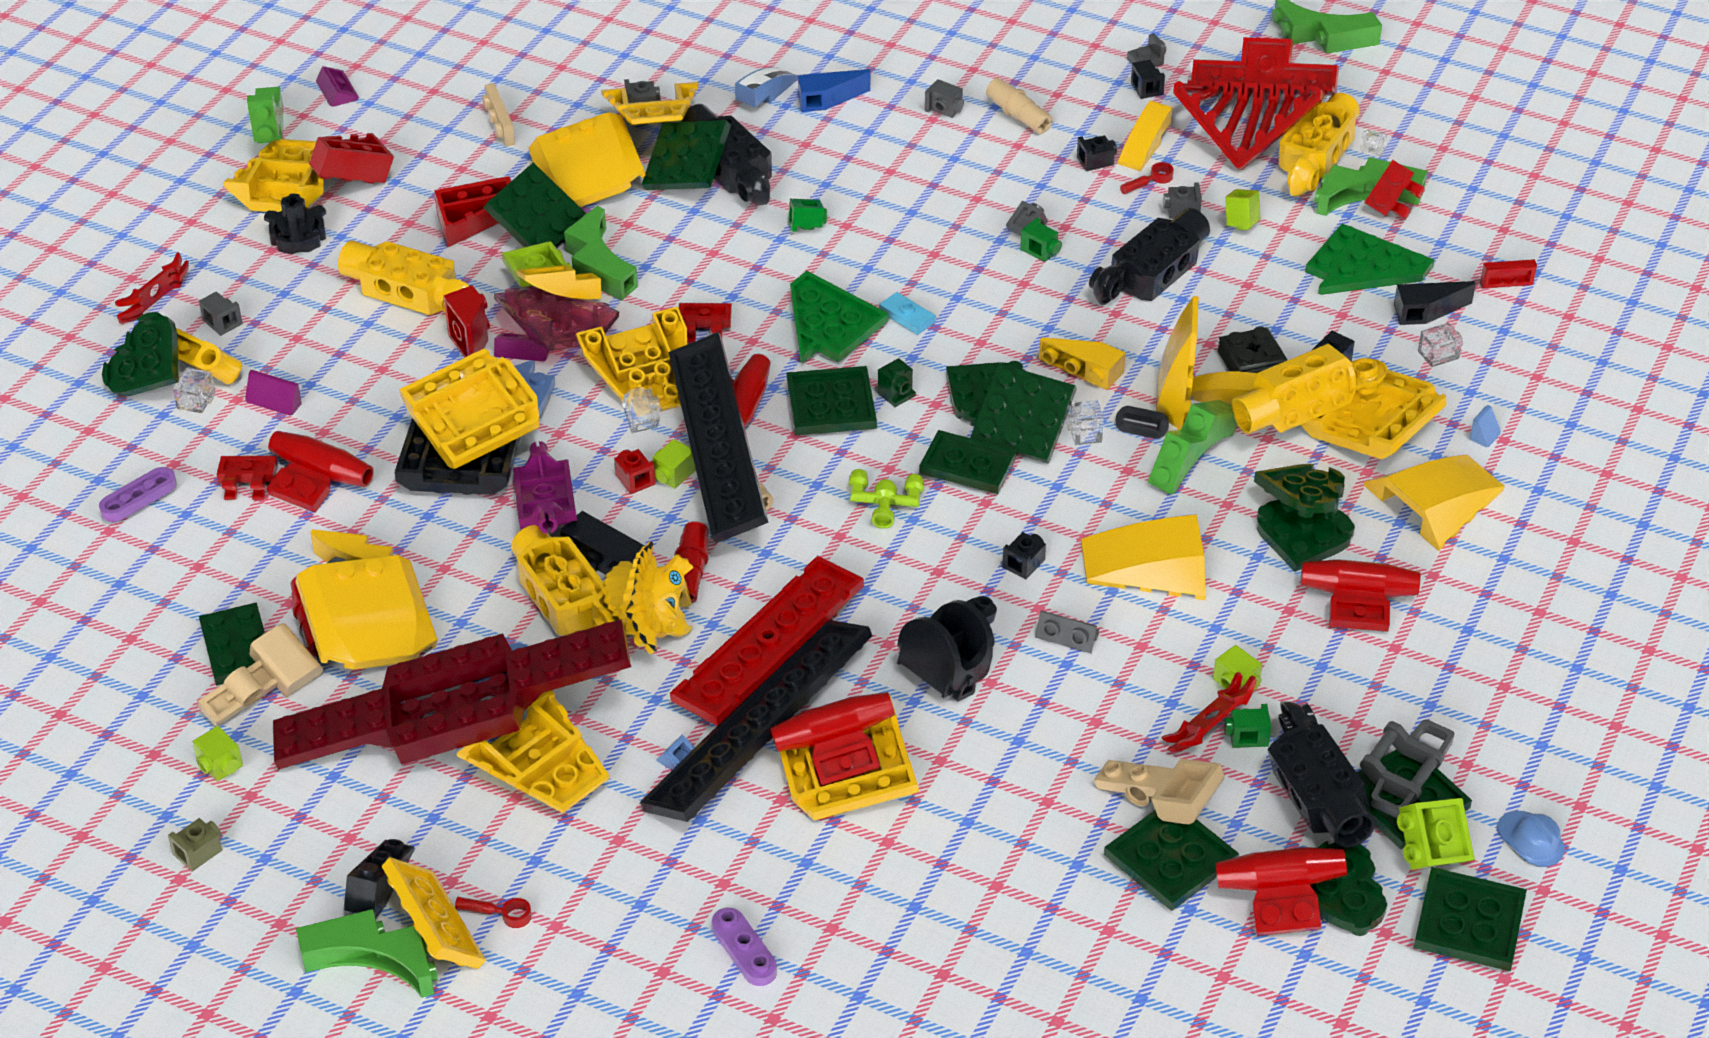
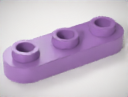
(137, 494)
(746, 955)

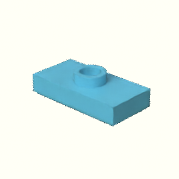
(907, 313)

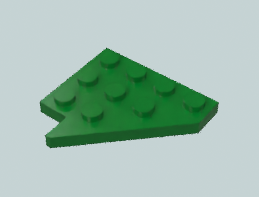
(1363, 261)
(830, 318)

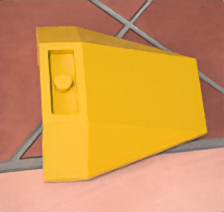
(638, 356)

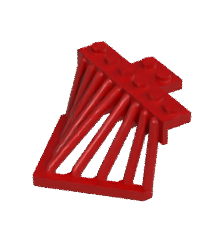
(1262, 70)

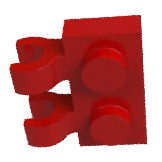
(1390, 187)
(707, 316)
(246, 469)

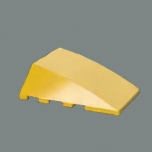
(653, 111)
(276, 174)
(1177, 366)
(1440, 492)
(1148, 555)
(542, 757)

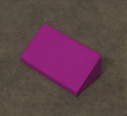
(336, 86)
(518, 347)
(272, 393)

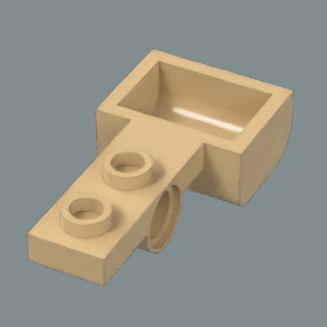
(279, 663)
(1176, 792)

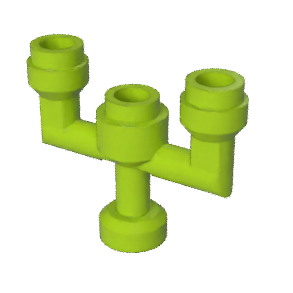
(885, 495)

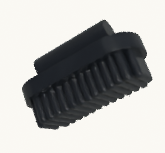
(1142, 422)

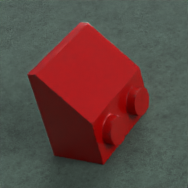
(467, 319)

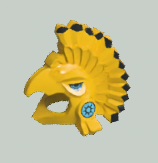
(649, 597)

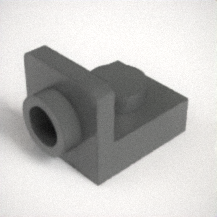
(1153, 51)
(1024, 215)

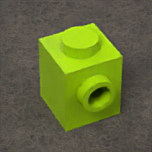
(1242, 208)
(673, 463)
(1236, 661)
(217, 753)

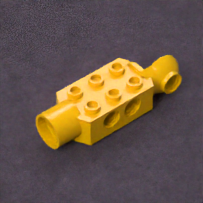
(1318, 142)
(400, 275)
(1305, 389)
(560, 581)

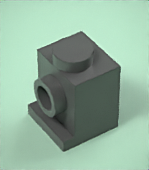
(642, 91)
(944, 98)
(1182, 198)
(220, 313)

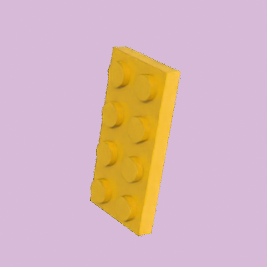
(433, 913)

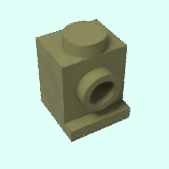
(196, 843)

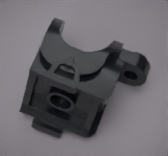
(951, 646)

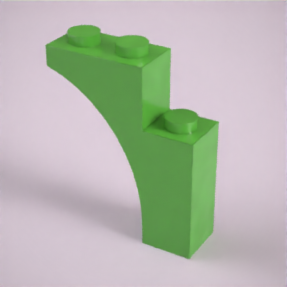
(1330, 31)
(266, 114)
(1350, 185)
(593, 256)
(1182, 448)
(364, 943)

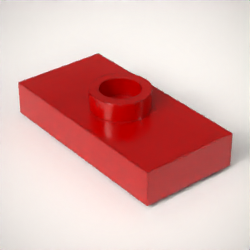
(1508, 273)

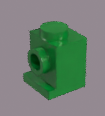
(806, 214)
(1040, 240)
(1249, 727)

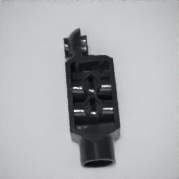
(744, 160)
(1152, 258)
(1319, 777)

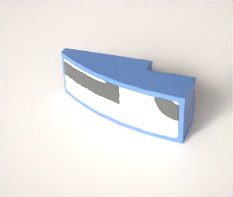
(763, 85)

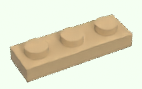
(498, 115)

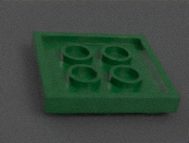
(686, 155)
(534, 208)
(831, 400)
(1024, 412)
(1435, 788)
(1169, 857)
(1470, 919)

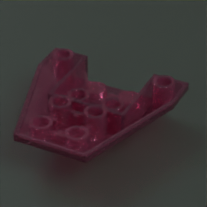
(553, 318)

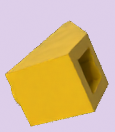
(1085, 359)

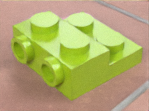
(532, 257)
(1435, 833)

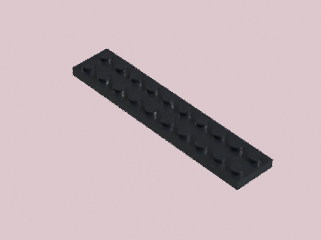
(717, 438)
(749, 725)

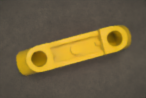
(207, 358)

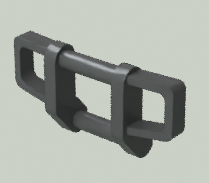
(1409, 746)

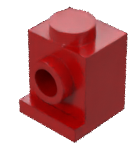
(631, 464)

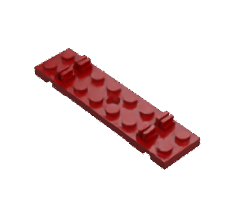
(750, 656)

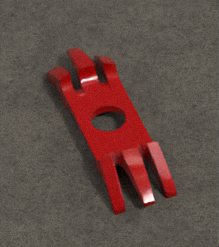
(141, 298)
(1192, 732)

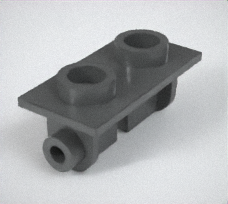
(1066, 631)

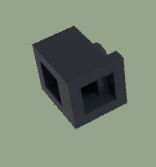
(1147, 79)
(1096, 152)
(1029, 550)

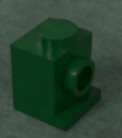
(896, 382)

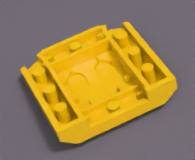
(589, 158)
(472, 407)
(1381, 420)
(366, 611)
(892, 782)

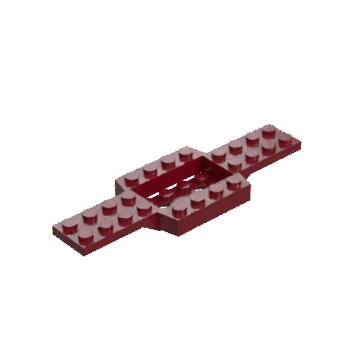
(459, 714)

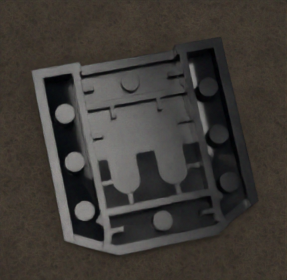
(425, 470)

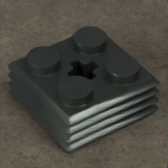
(1250, 350)

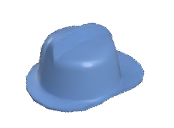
(1532, 837)

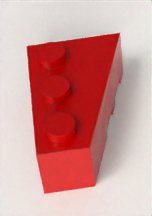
(351, 158)
(462, 209)

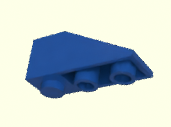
(830, 89)

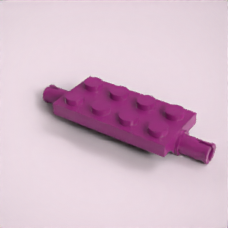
(544, 491)

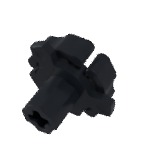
(297, 223)

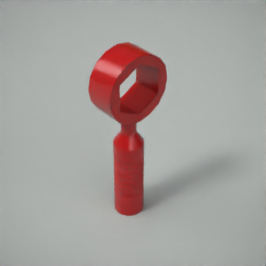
(1155, 176)
(489, 908)

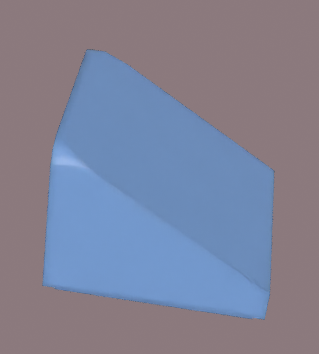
(1485, 427)
(675, 752)

